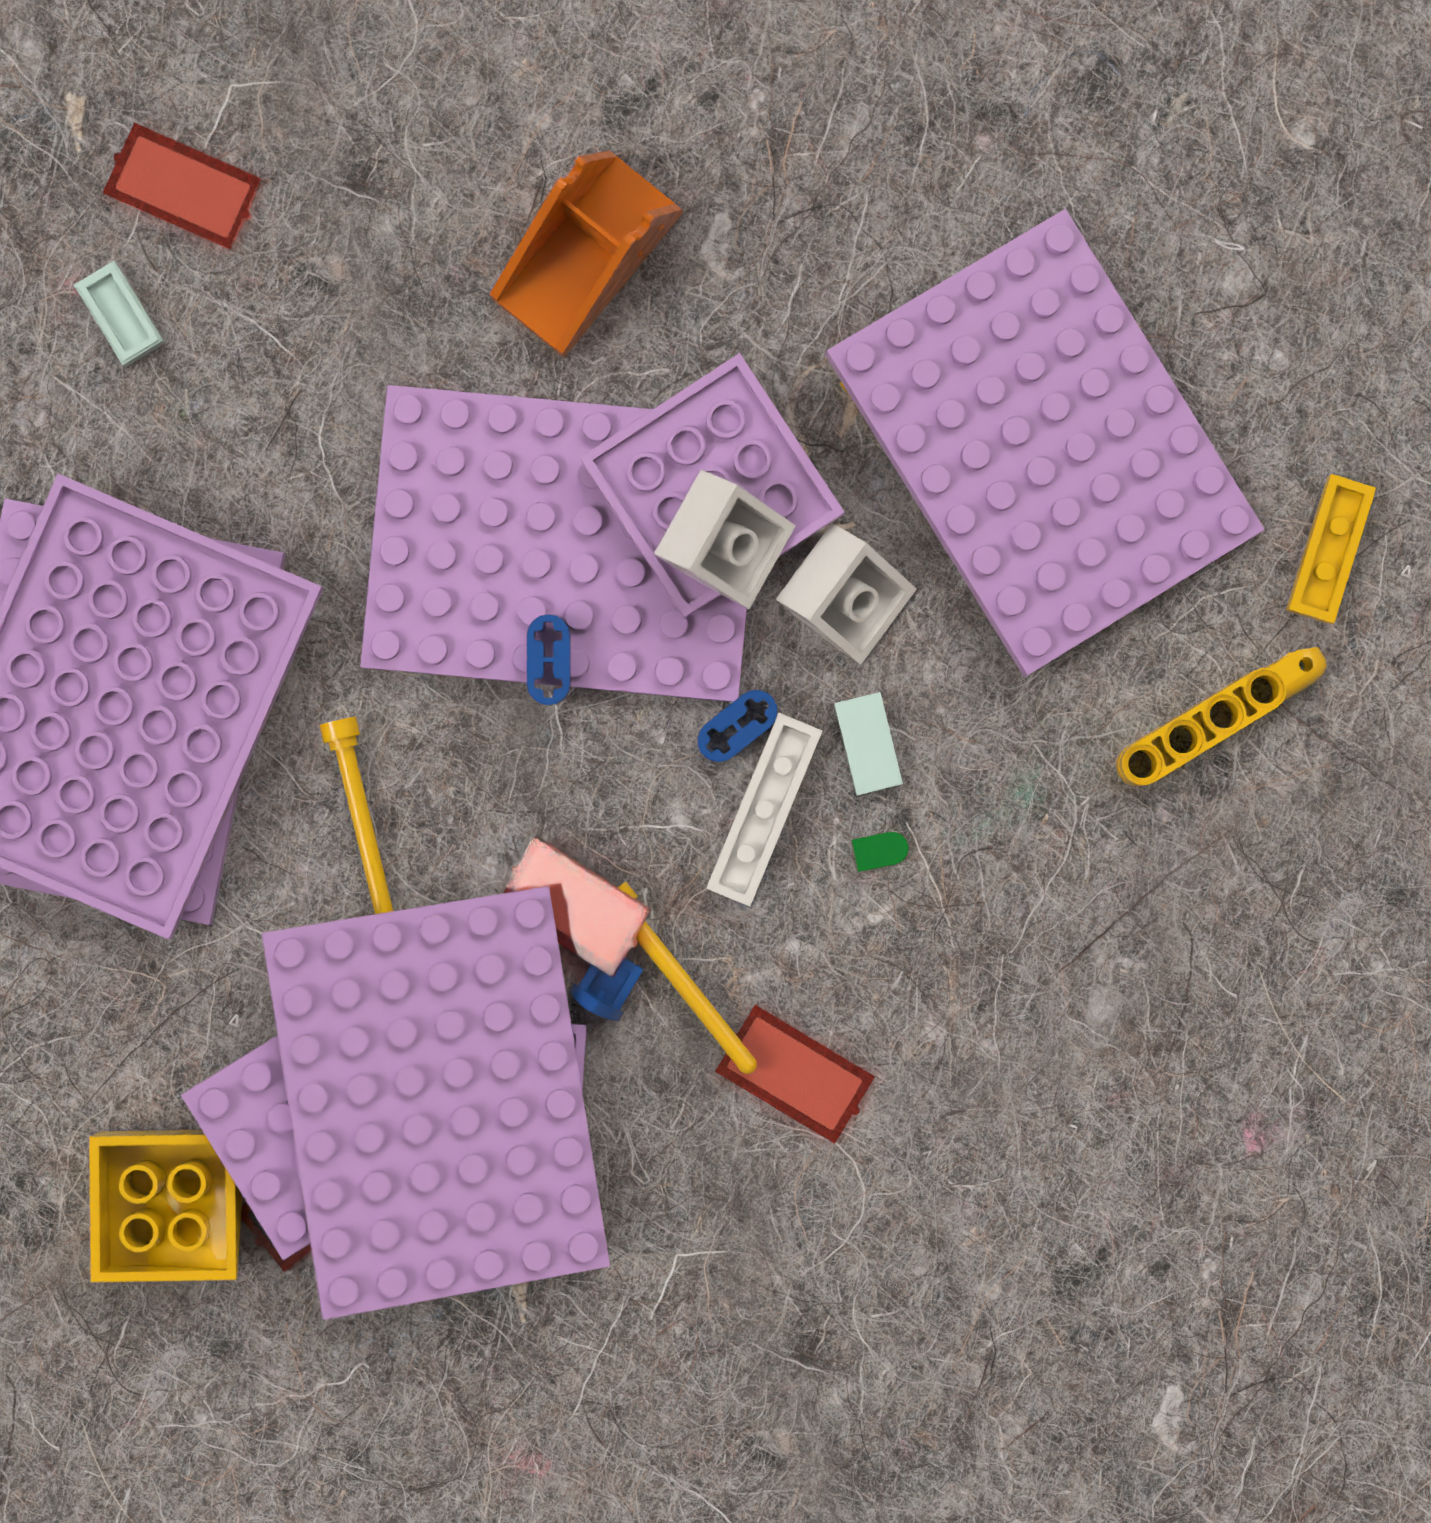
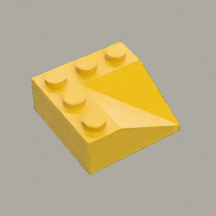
(161, 1208)

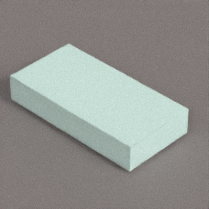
(119, 314)
(868, 743)

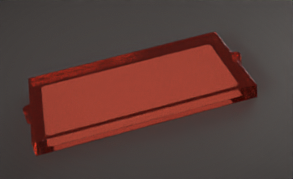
(182, 186)
(588, 911)
(798, 1075)

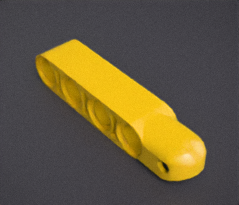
(1285, 680)

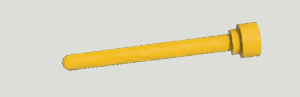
(342, 739)
(693, 995)

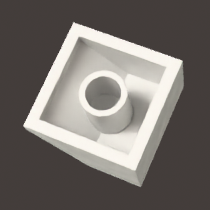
(725, 538)
(846, 593)

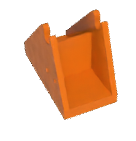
(582, 248)

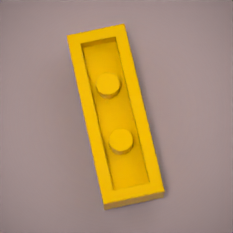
(1330, 549)

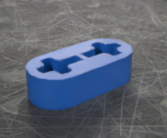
(536, 660)
(745, 734)

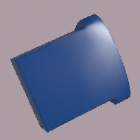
(606, 994)

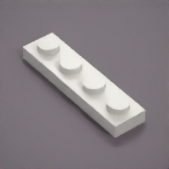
(764, 809)

